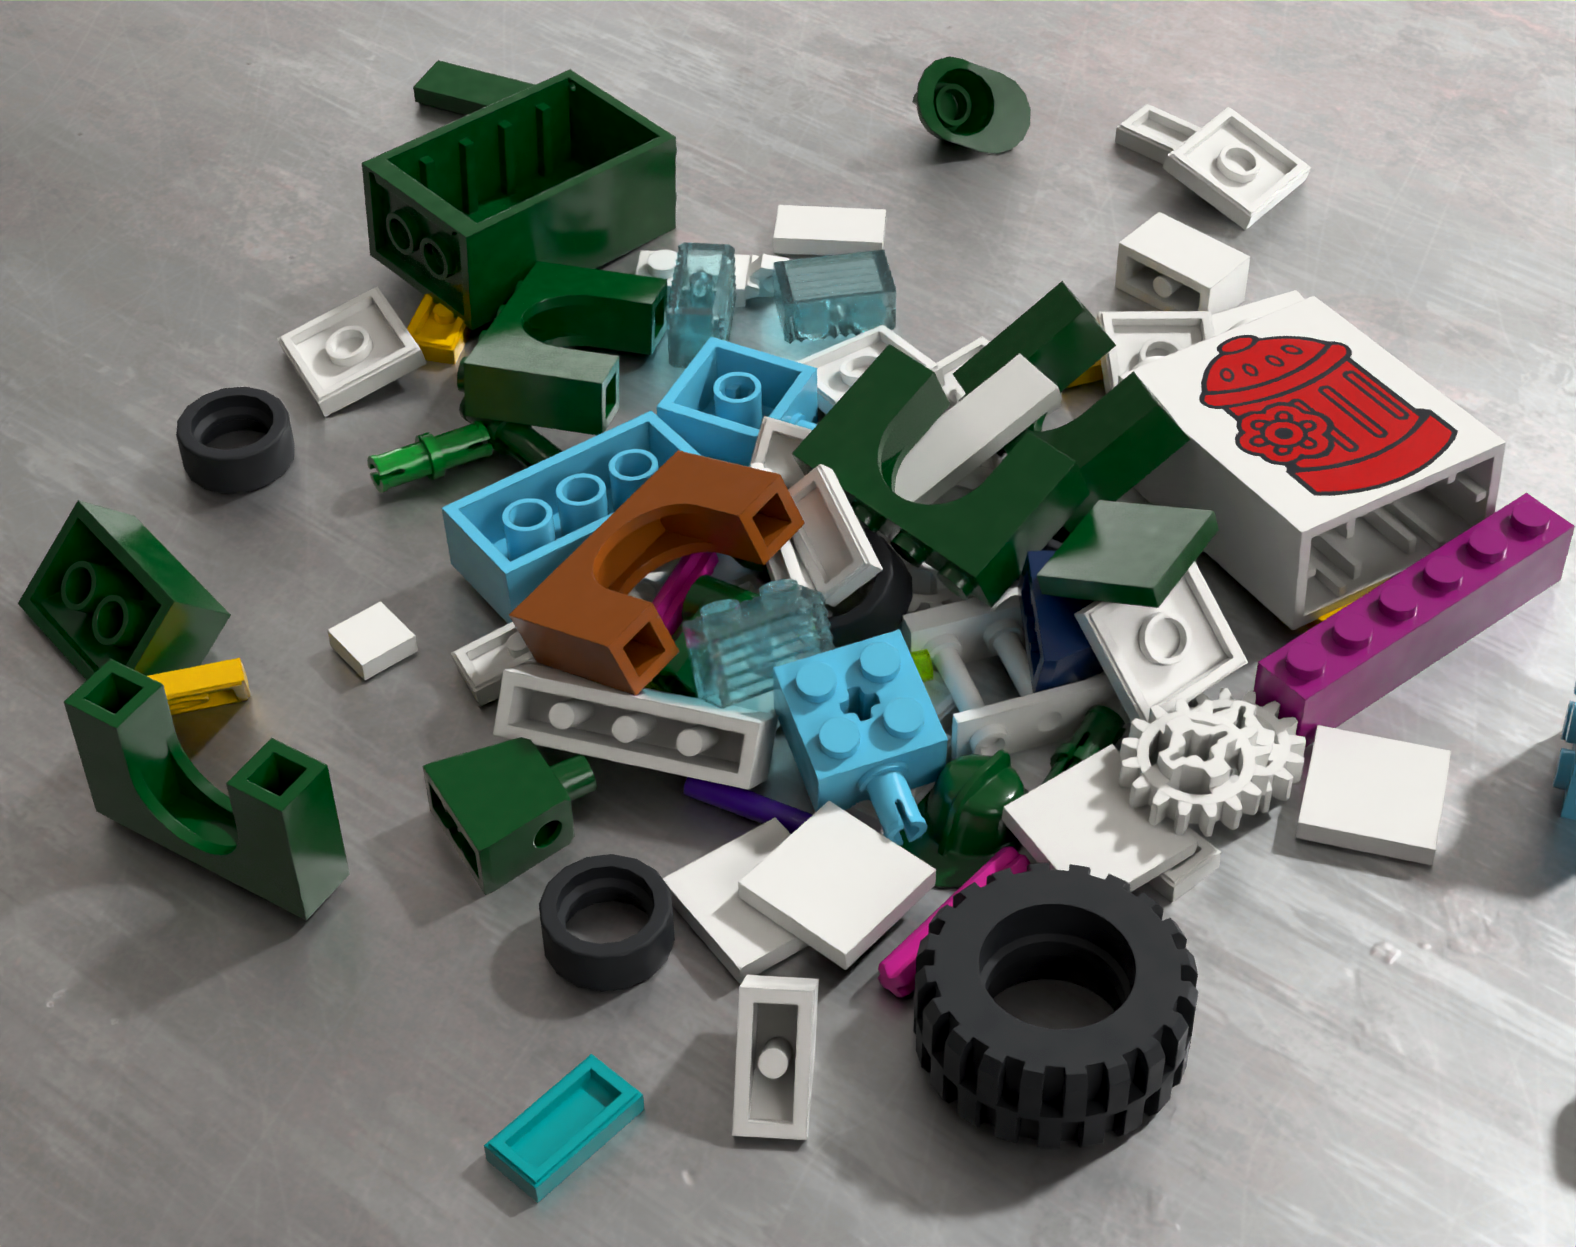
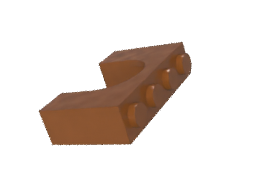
(690, 505)

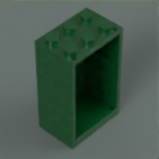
(520, 182)

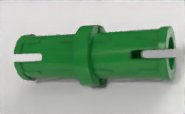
(429, 456)

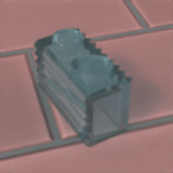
(834, 295)
(700, 299)
(739, 644)

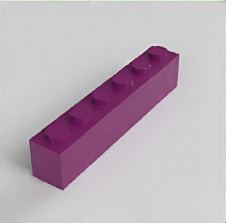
(1415, 617)

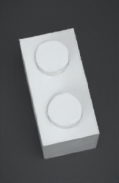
(1180, 268)

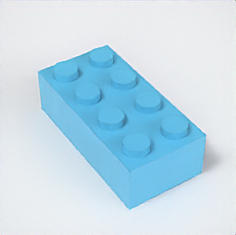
(532, 521)

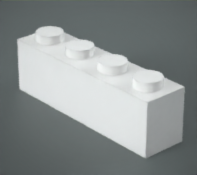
(642, 730)

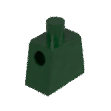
(506, 807)

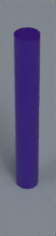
(745, 803)

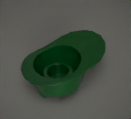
(972, 106)
(966, 817)

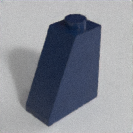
(1053, 638)

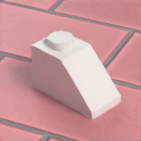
(775, 1056)

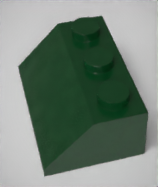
(120, 597)

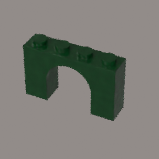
(519, 362)
(1118, 435)
(970, 541)
(269, 835)

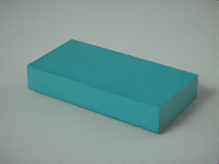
(564, 1128)

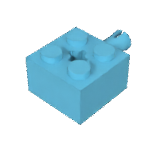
(728, 393)
(862, 729)

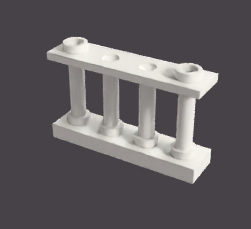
(975, 631)

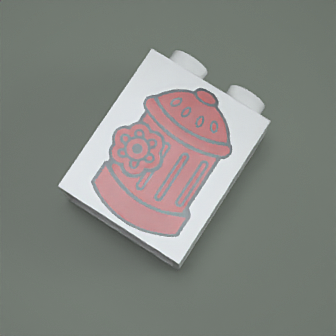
(1316, 458)

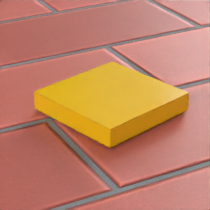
(204, 686)

